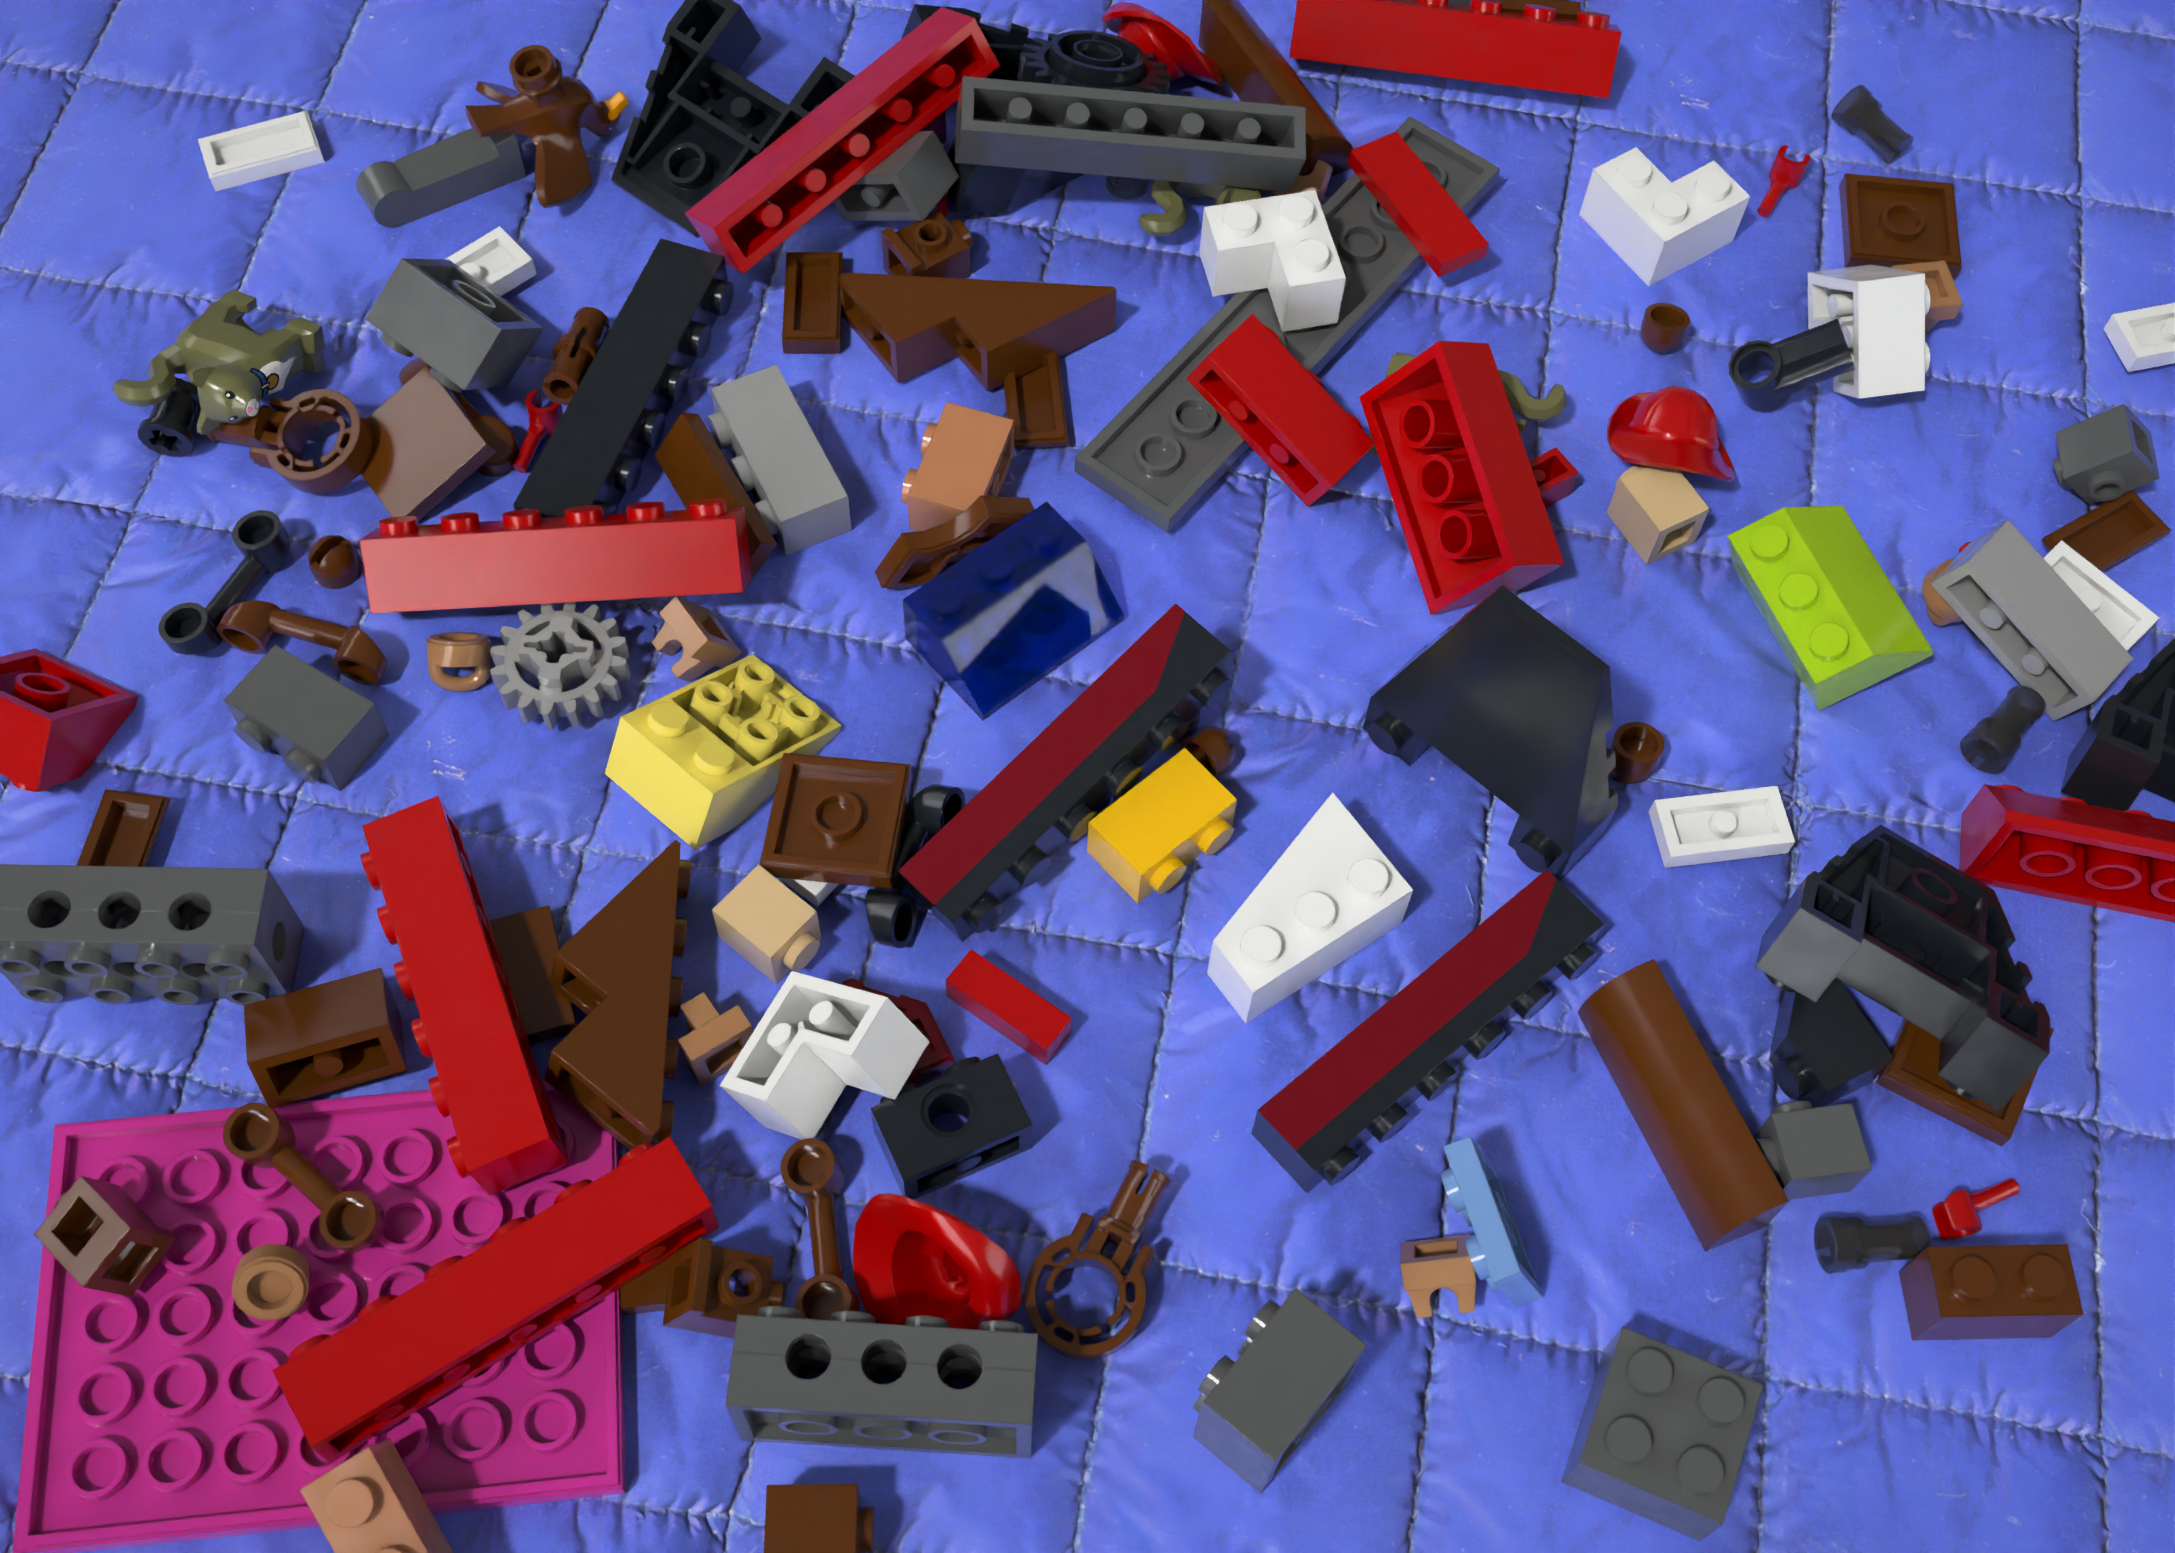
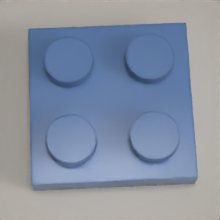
(1497, 1246)

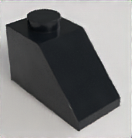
(1824, 1047)

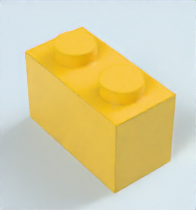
(1162, 826)

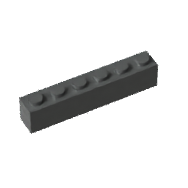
(1129, 134)

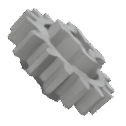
(566, 668)

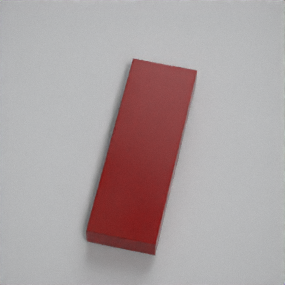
(1418, 204)

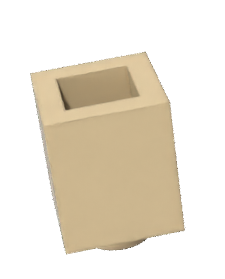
(1657, 511)
(768, 925)

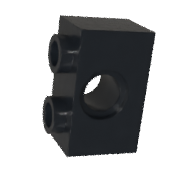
(931, 1159)

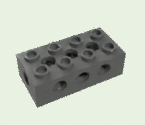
(146, 933)
(848, 1407)

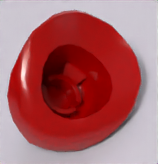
(1163, 39)
(1669, 431)
(930, 1264)

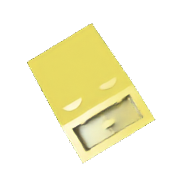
(715, 748)

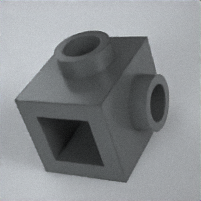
(2106, 456)
(1814, 1149)

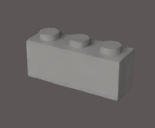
(779, 460)
(2032, 620)

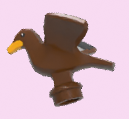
(551, 113)

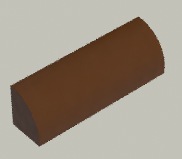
(1262, 75)
(1682, 1107)

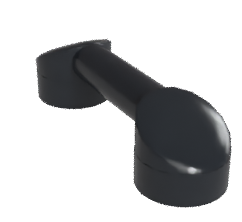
(265, 545)
(893, 915)

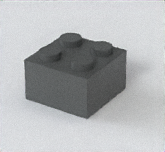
(453, 324)
(1277, 1389)
(1663, 1434)

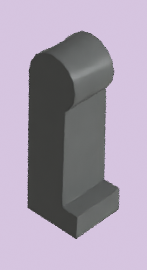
(439, 176)

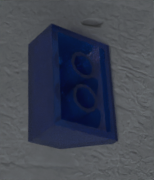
(1011, 611)

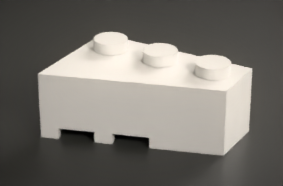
(1308, 913)

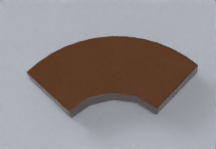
(927, 553)

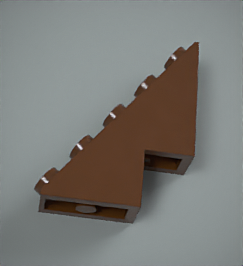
(986, 323)
(623, 982)

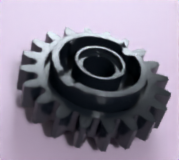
(1092, 61)

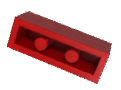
(1281, 410)

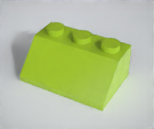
(1826, 600)

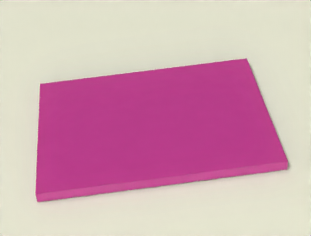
(165, 1403)

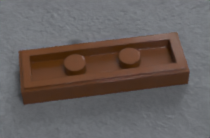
(702, 472)

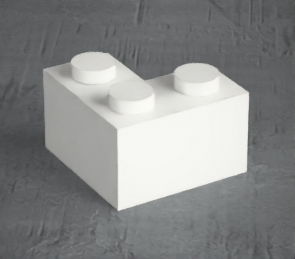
(1661, 223)
(1278, 247)
(1882, 323)
(816, 1044)

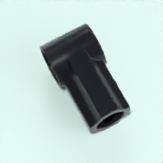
(1793, 362)

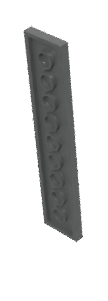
(1171, 440)

